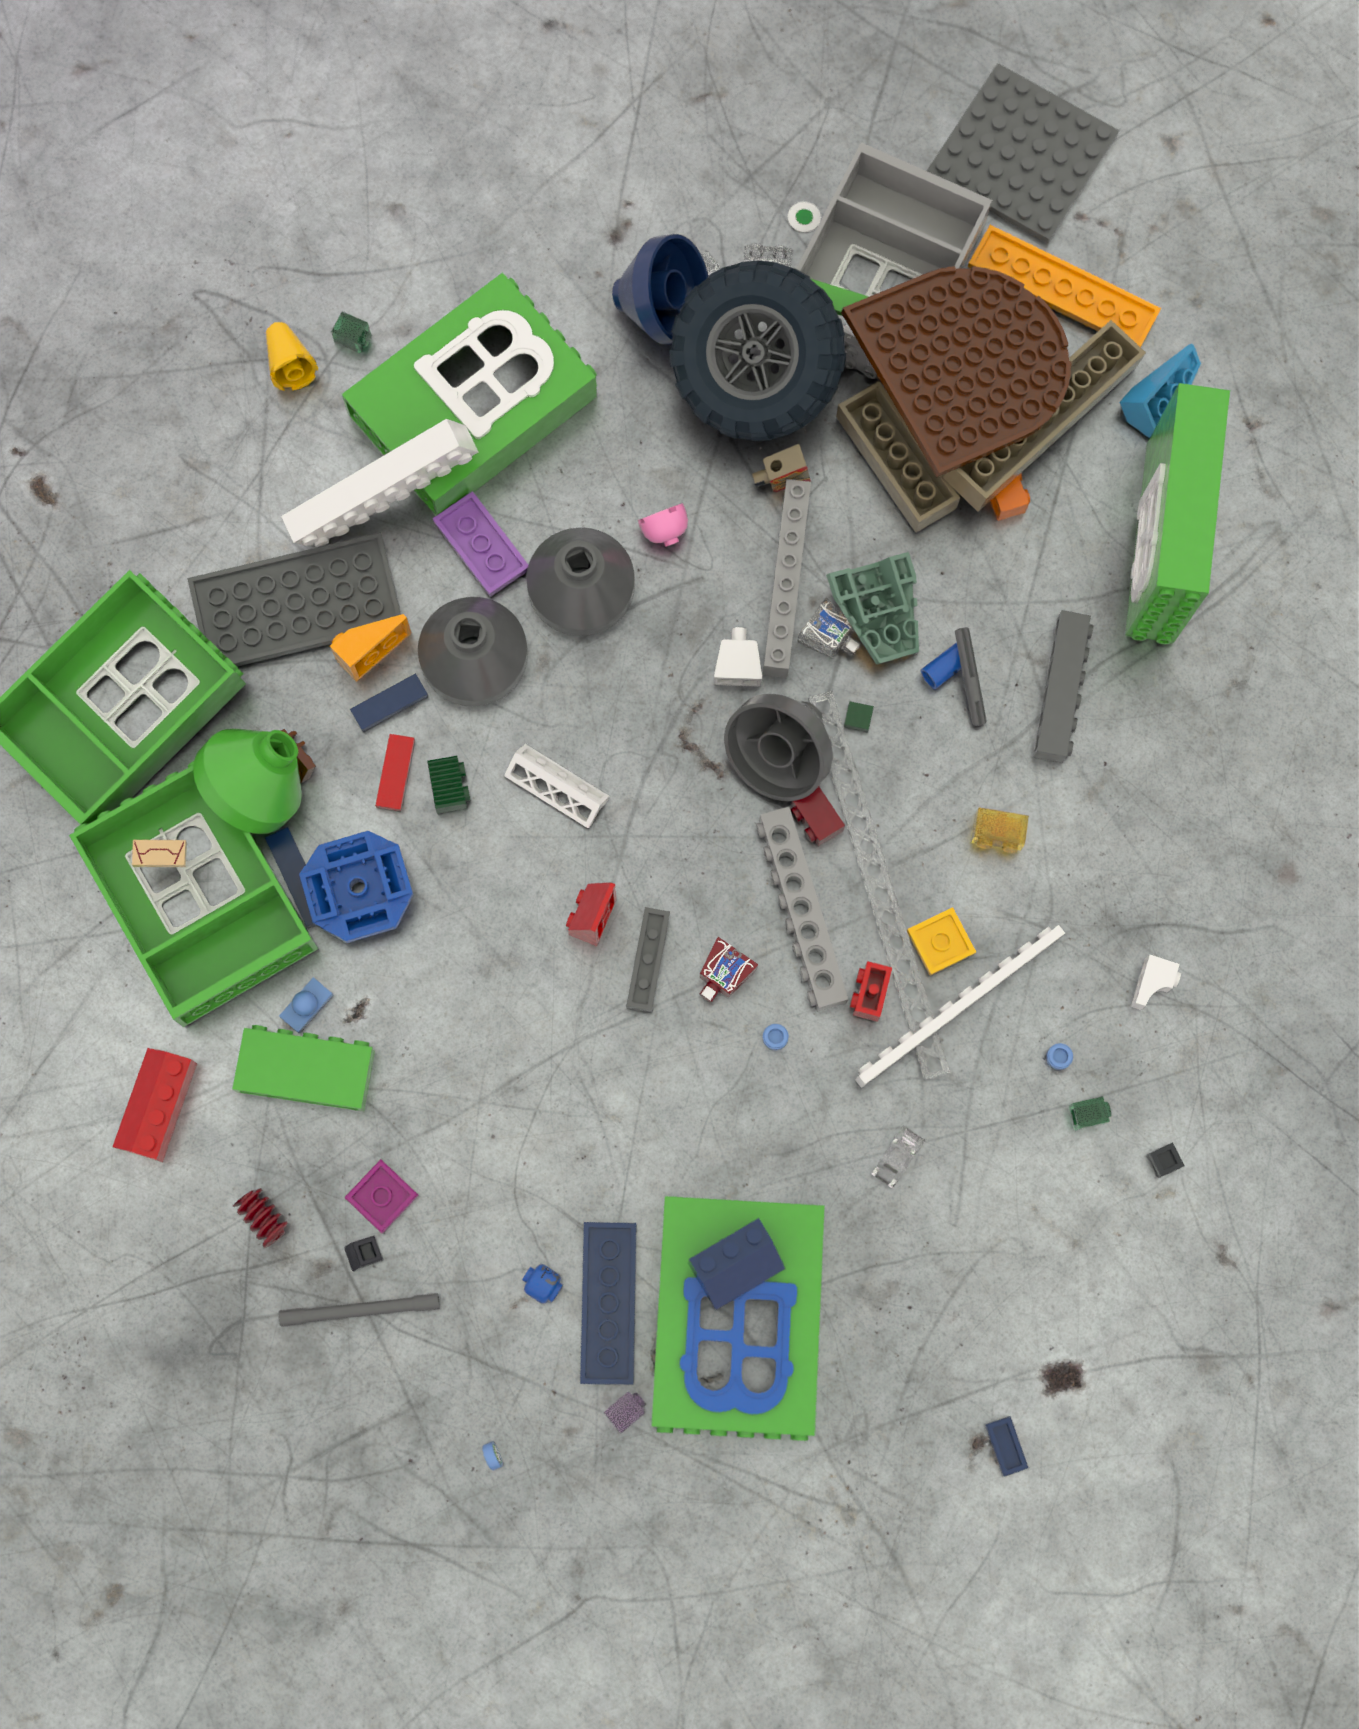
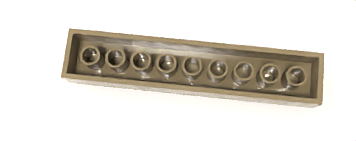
(1094, 373)

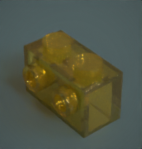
(999, 829)

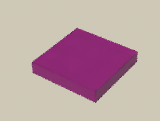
(381, 1196)

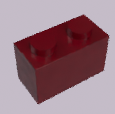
(817, 817)

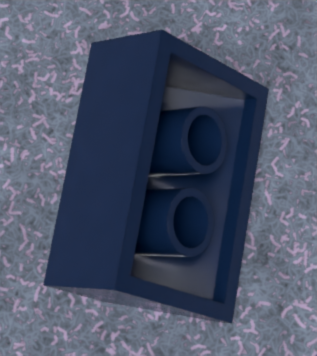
(736, 1264)

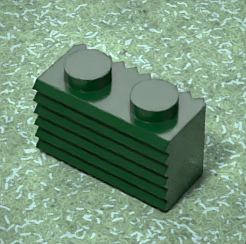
(447, 784)

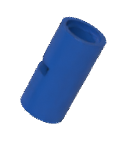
(942, 667)

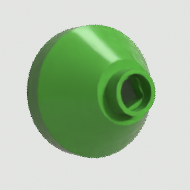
(250, 778)

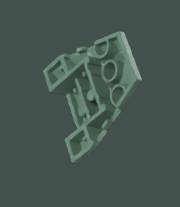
(880, 605)

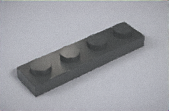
(648, 959)

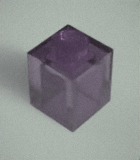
(626, 1411)

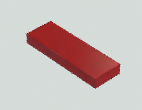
(395, 772)

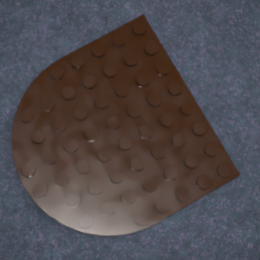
(964, 360)

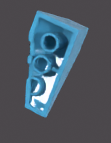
(1150, 396)

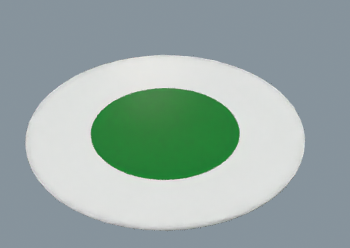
(804, 216)

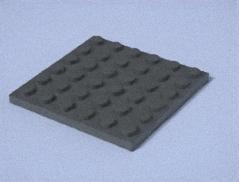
(1024, 152)

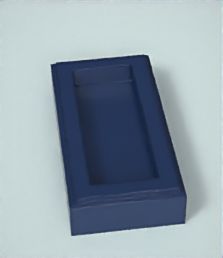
(1006, 1446)

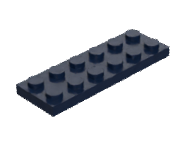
(608, 1303)

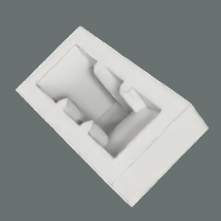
(1155, 976)

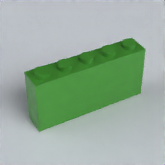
(304, 1068)

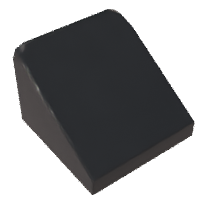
(363, 1253)

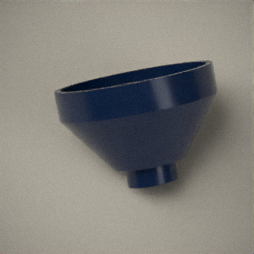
(658, 283)

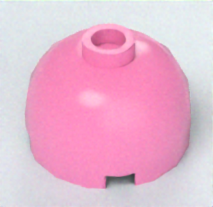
(665, 525)

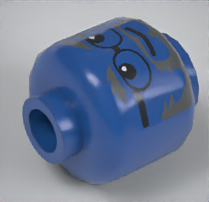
(542, 1283)

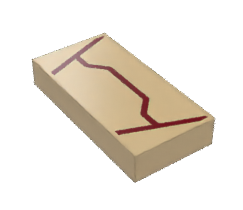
(159, 853)

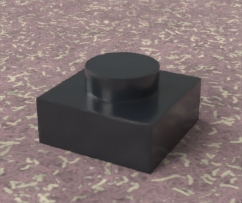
(1166, 1160)

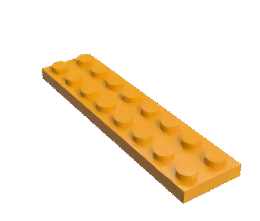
(1065, 285)

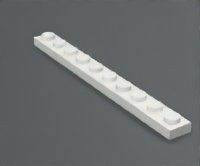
(950, 1010)

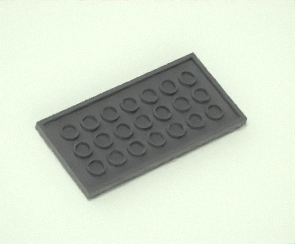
(294, 599)

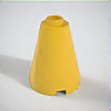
(288, 358)

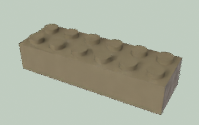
(895, 457)

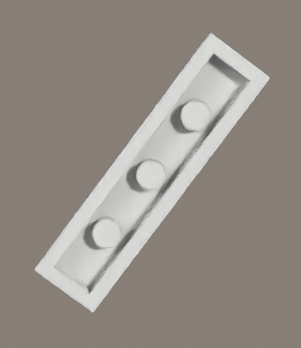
(561, 779)

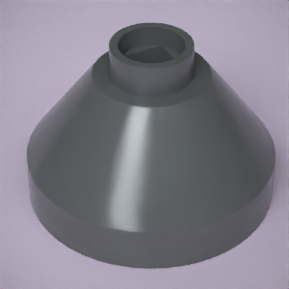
(585, 600)
(476, 671)
(779, 746)

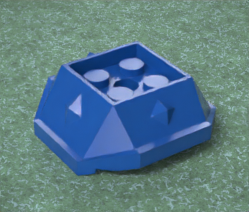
(339, 866)

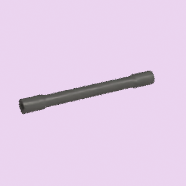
(414, 1303)

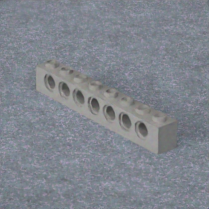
(786, 578)
(782, 822)

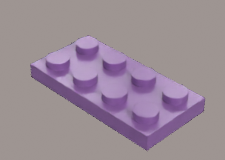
(481, 544)

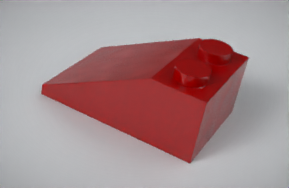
(592, 912)

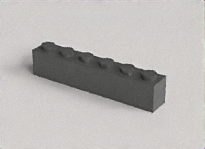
(1062, 686)

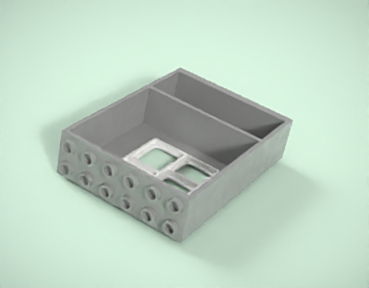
(896, 219)

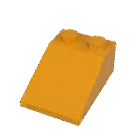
(368, 644)

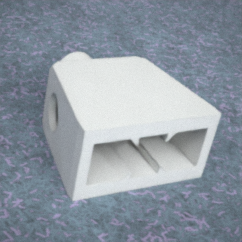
(738, 661)

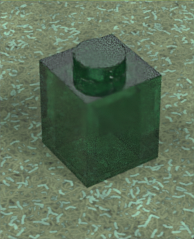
(351, 332)
(1090, 1113)

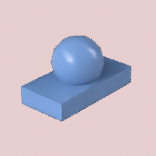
(306, 1005)

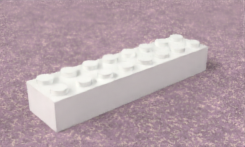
(380, 484)

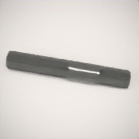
(970, 676)

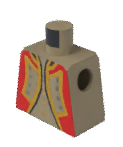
(782, 466)

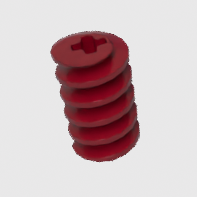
(261, 1217)

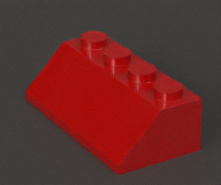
(155, 1104)

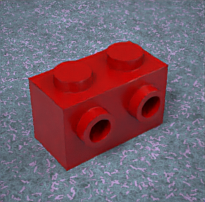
(872, 991)

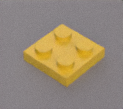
(941, 941)

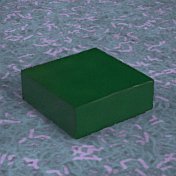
(858, 716)

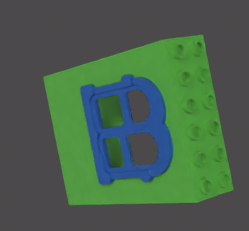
(791, 1402)

